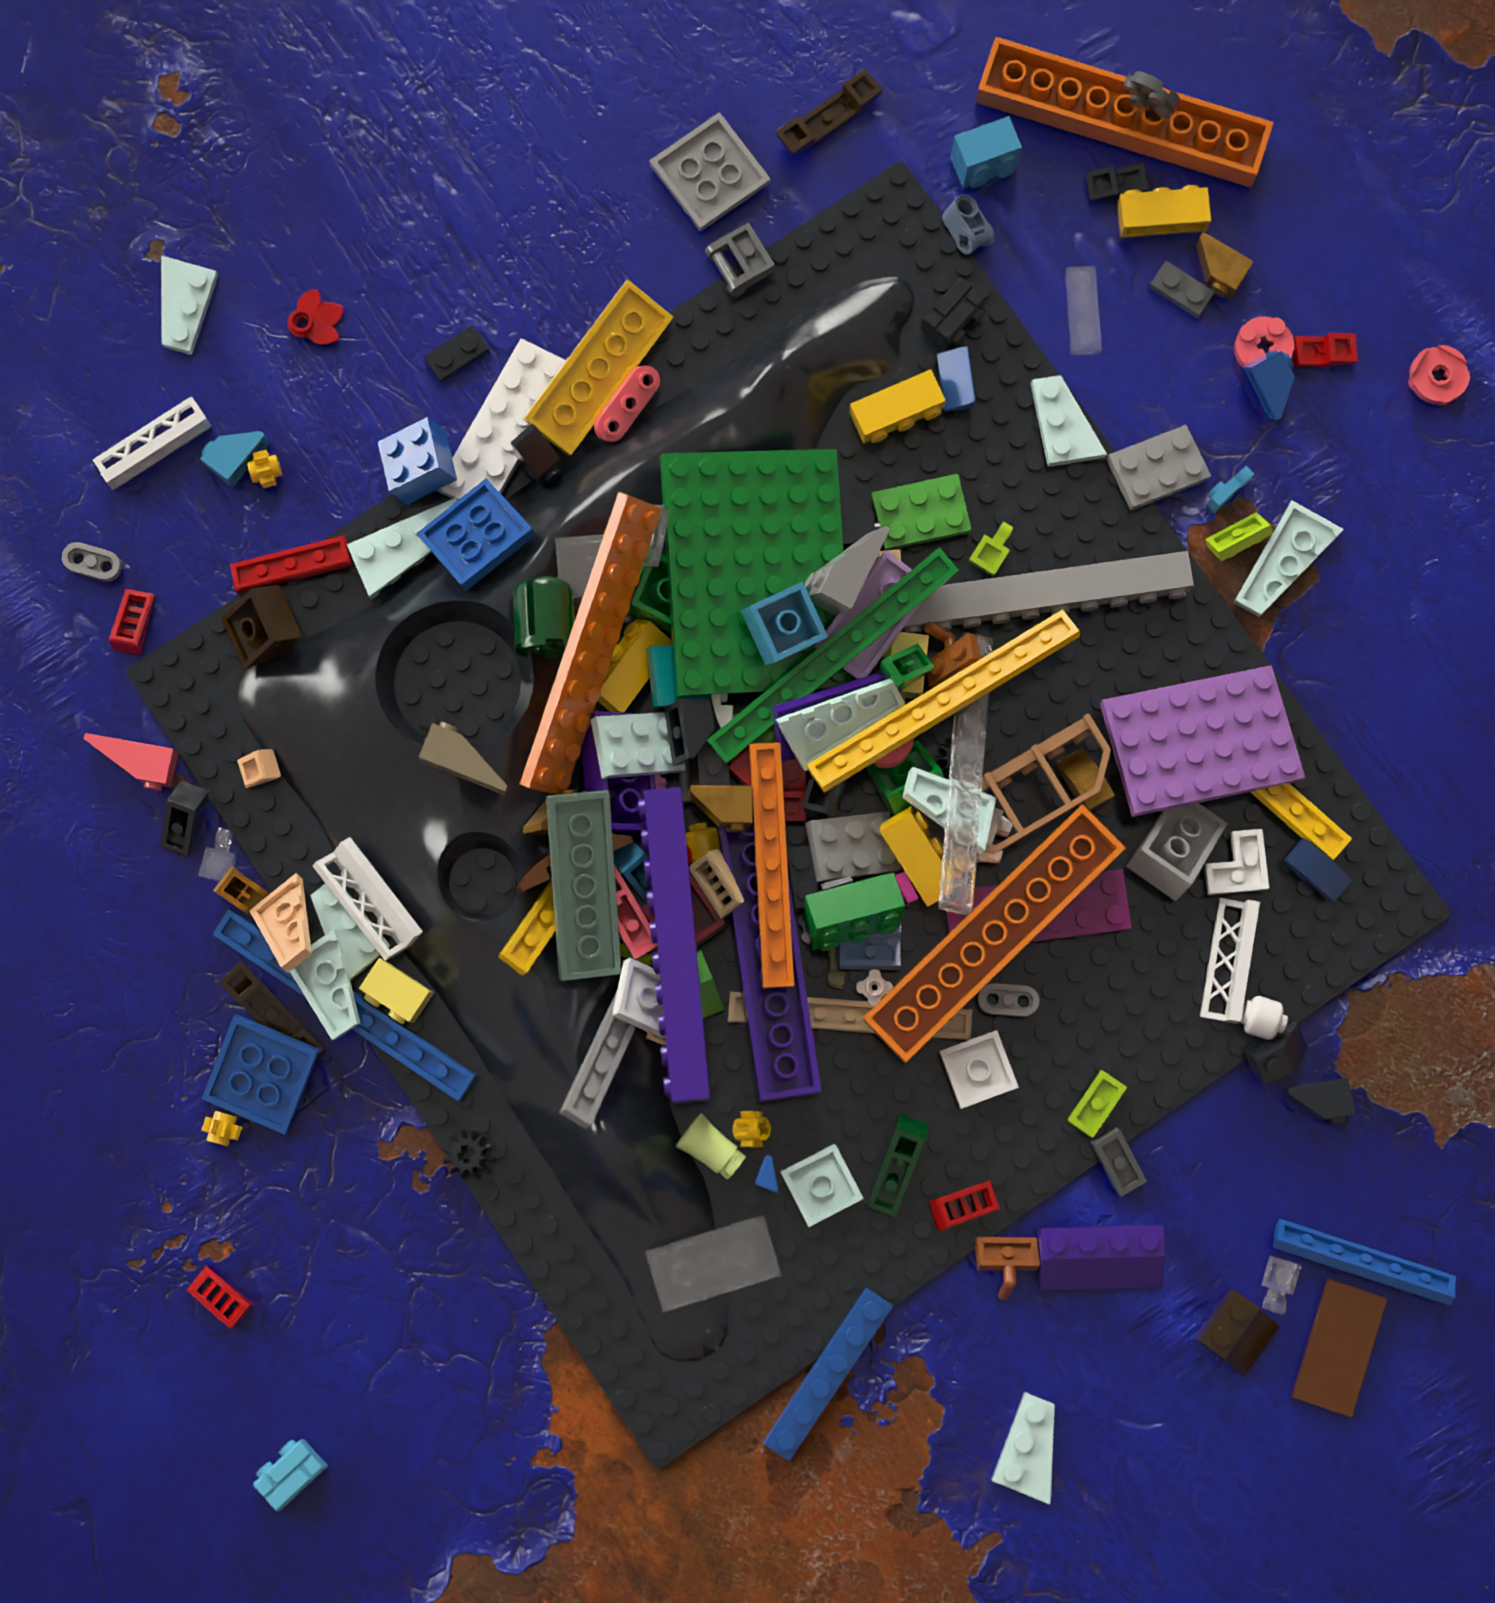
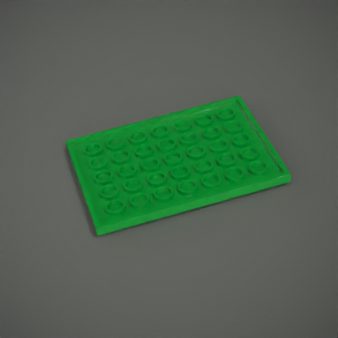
(735, 537)

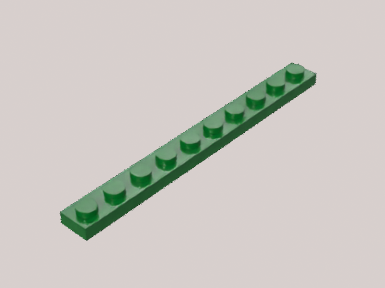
(834, 653)

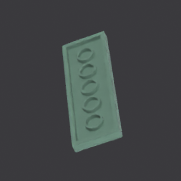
(583, 885)

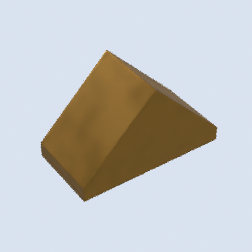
(240, 890)

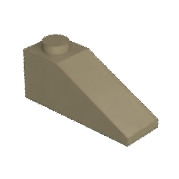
(454, 755)

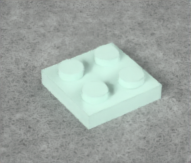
(821, 1185)

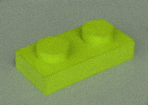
(1239, 536)
(1096, 1104)

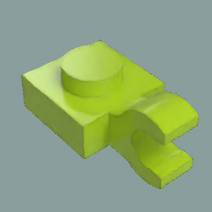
(991, 552)

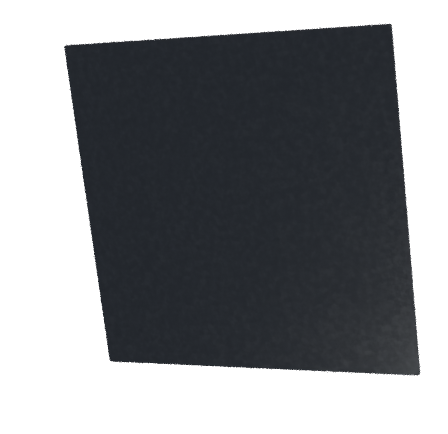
(587, 1203)

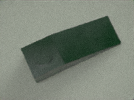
(898, 1165)

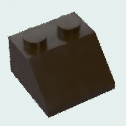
(261, 626)
(1237, 1332)

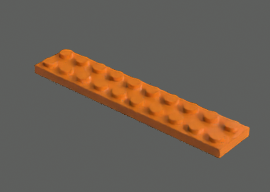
(591, 645)

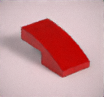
(1325, 351)
(793, 790)

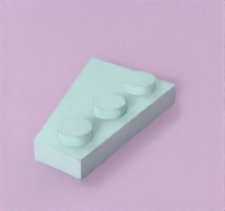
(184, 302)
(1062, 424)
(930, 796)
(327, 985)
(1028, 1450)

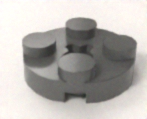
(1148, 91)

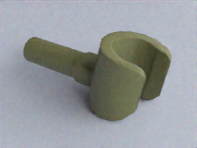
(835, 978)

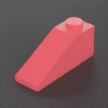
(145, 762)
(632, 923)

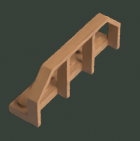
(1027, 763)

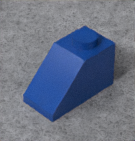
(1272, 381)

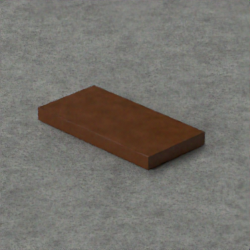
(1339, 1347)

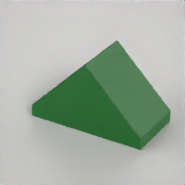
(906, 666)

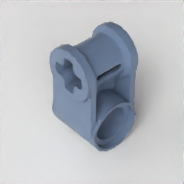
(966, 224)

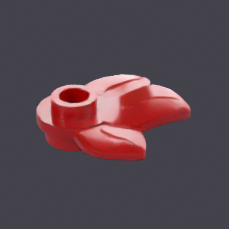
(320, 318)

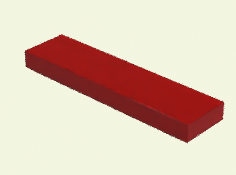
(291, 564)

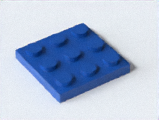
(476, 534)
(260, 1074)

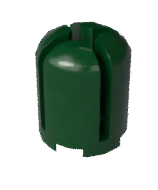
(543, 616)

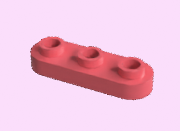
(616, 408)

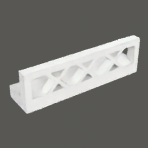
(155, 448)
(373, 897)
(1241, 962)

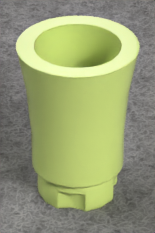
(711, 1147)

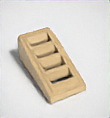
(705, 881)

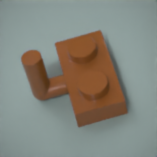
(955, 655)
(1007, 1255)

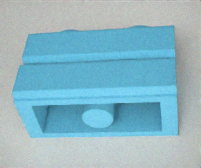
(290, 1474)

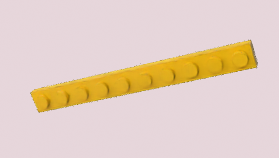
(943, 700)

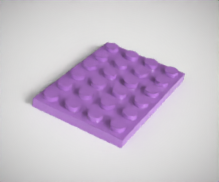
(1201, 740)

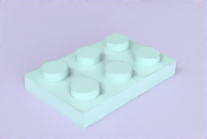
(633, 745)

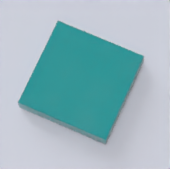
(662, 677)

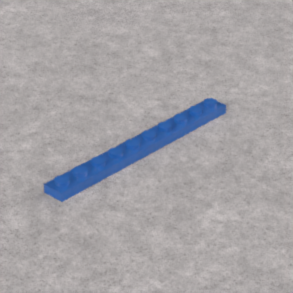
(374, 1023)

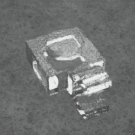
(218, 860)
(1280, 1279)

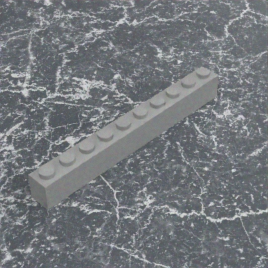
(1055, 590)

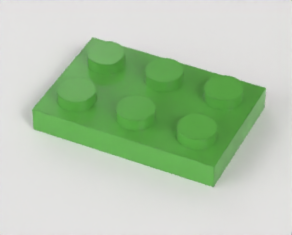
(922, 512)

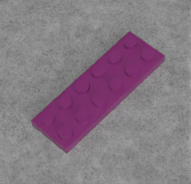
(1096, 910)

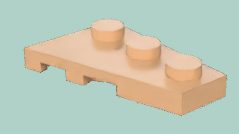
(285, 923)

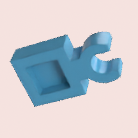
(1224, 492)

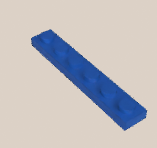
(1364, 1262)
(827, 1374)

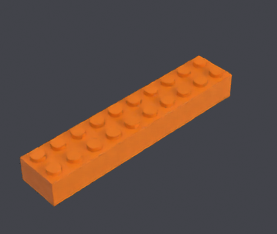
(1098, 107)
(993, 933)

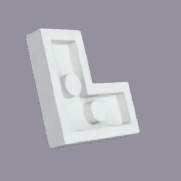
(1247, 869)

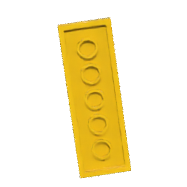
(598, 367)

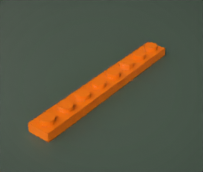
(771, 865)

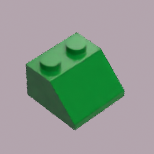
(892, 781)

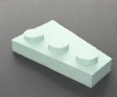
(356, 947)

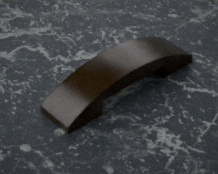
(831, 114)
(264, 1005)

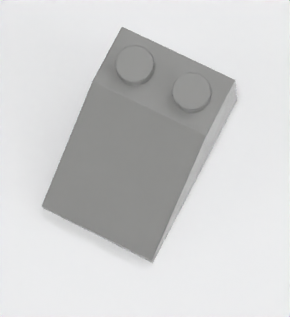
(841, 579)
(1177, 848)

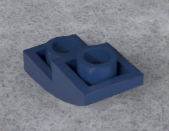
(1318, 869)

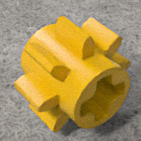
(264, 468)
(221, 1128)
(751, 1129)

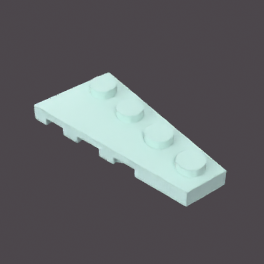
(393, 550)
(1290, 550)
(832, 722)

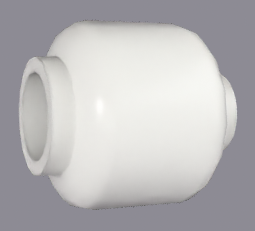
(1263, 1017)

